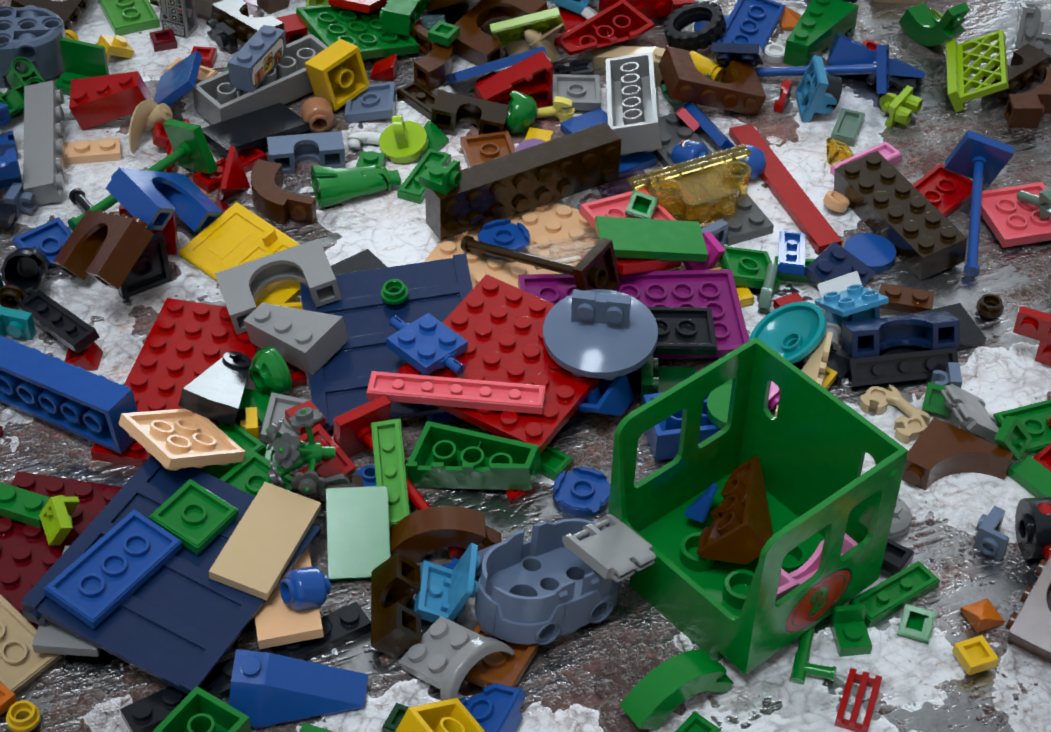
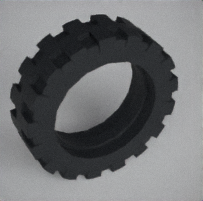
(693, 13)

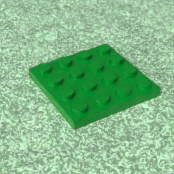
(357, 28)

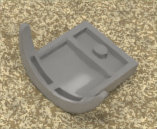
(448, 654)

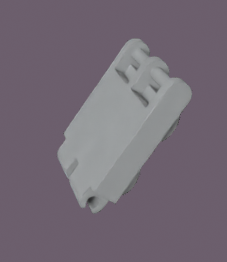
(970, 412)
(612, 550)

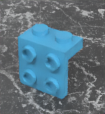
(447, 589)

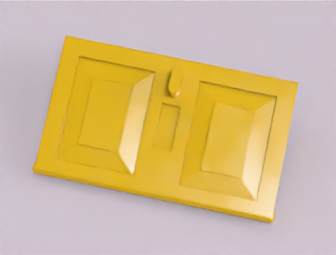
(238, 239)

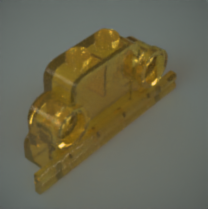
(701, 186)

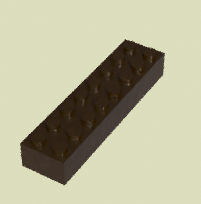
(525, 180)

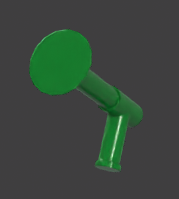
(801, 664)

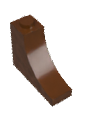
(949, 451)

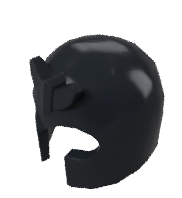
(25, 268)

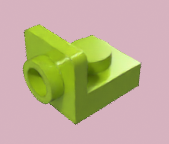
(57, 518)

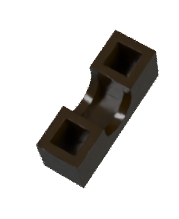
(1026, 67)
(454, 108)
(392, 624)

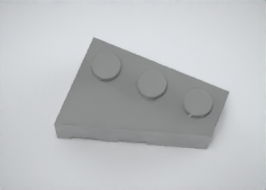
(299, 335)

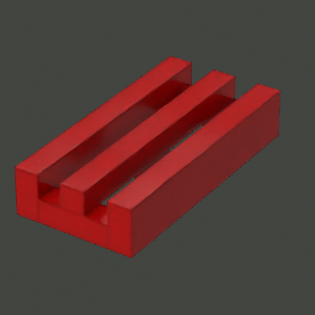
(864, 680)

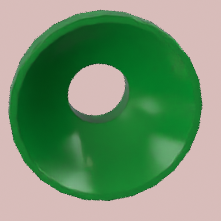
(270, 372)

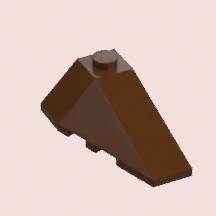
(741, 520)

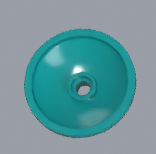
(792, 330)

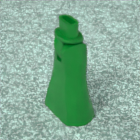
(342, 184)

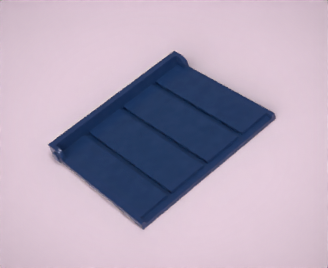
(344, 379)
(179, 618)

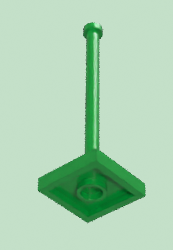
(189, 150)

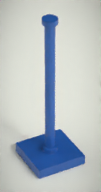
(879, 68)
(982, 161)

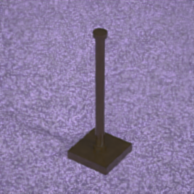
(594, 271)

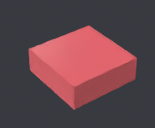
(687, 118)

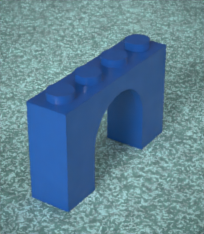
(153, 194)

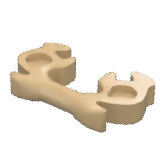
(906, 428)

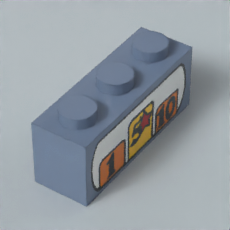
(257, 58)

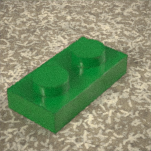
(21, 504)

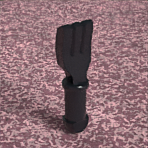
(899, 82)

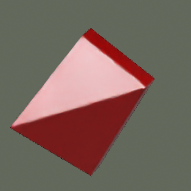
(233, 176)

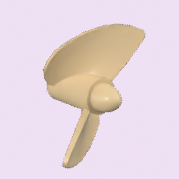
(536, 39)
(144, 118)

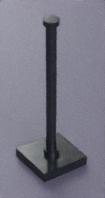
(151, 267)

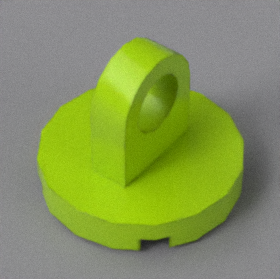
(403, 140)

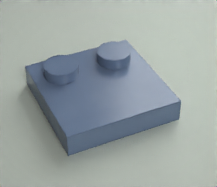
(373, 103)

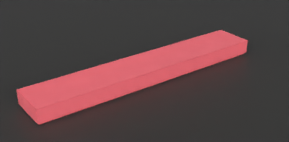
(457, 392)

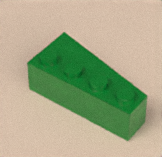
(817, 30)
(471, 460)

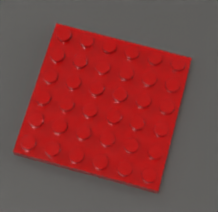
(508, 347)

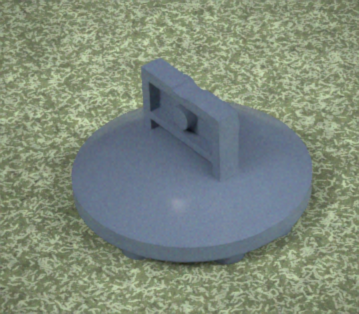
(600, 333)

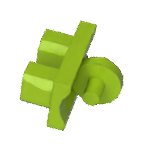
(901, 106)

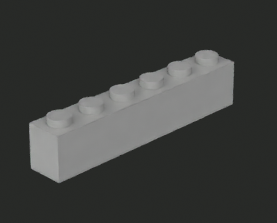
(43, 143)

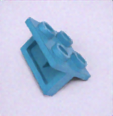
(851, 304)

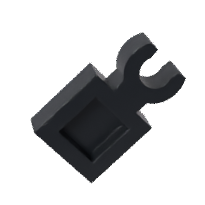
(224, 35)
(581, 67)

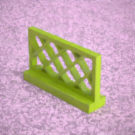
(959, 71)

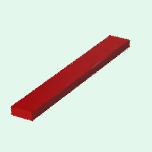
(788, 191)

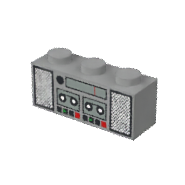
(178, 16)

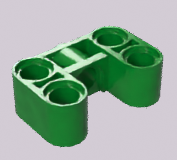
(15, 96)

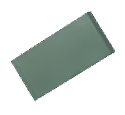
(848, 126)

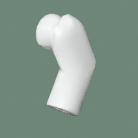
(366, 137)

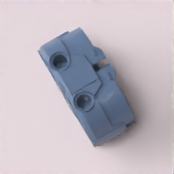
(33, 35)
(540, 587)

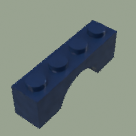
(926, 330)

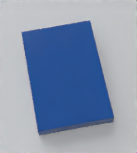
(178, 80)

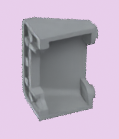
(1032, 29)

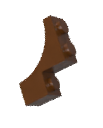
(1027, 108)

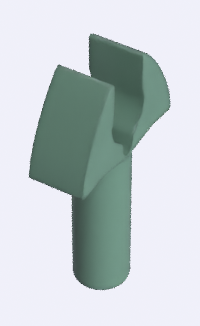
(1042, 201)
(767, 289)

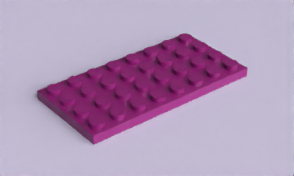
(666, 289)

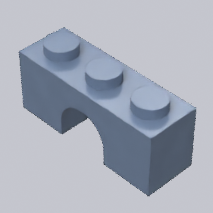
(323, 147)

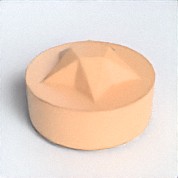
(836, 201)

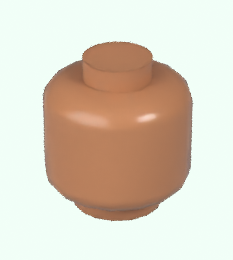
(318, 114)

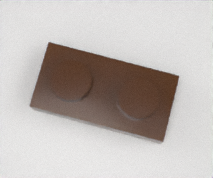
(906, 299)

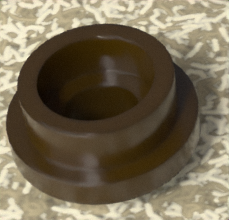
(11, 296)
(990, 306)

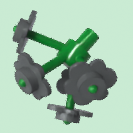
(294, 453)

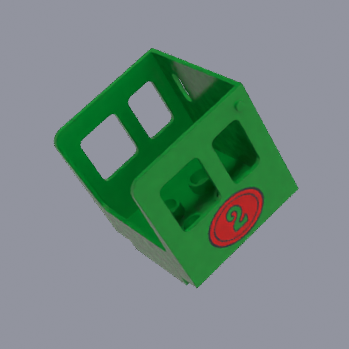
(813, 494)

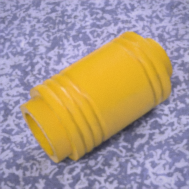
(708, 66)

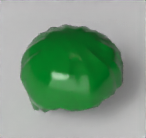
(521, 113)

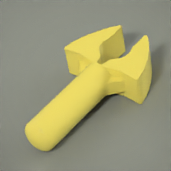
(556, 109)

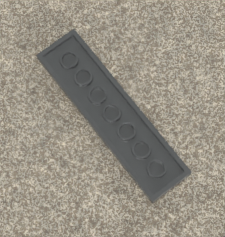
(748, 220)

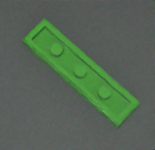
(391, 466)

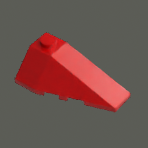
(608, 27)

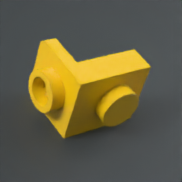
(116, 46)

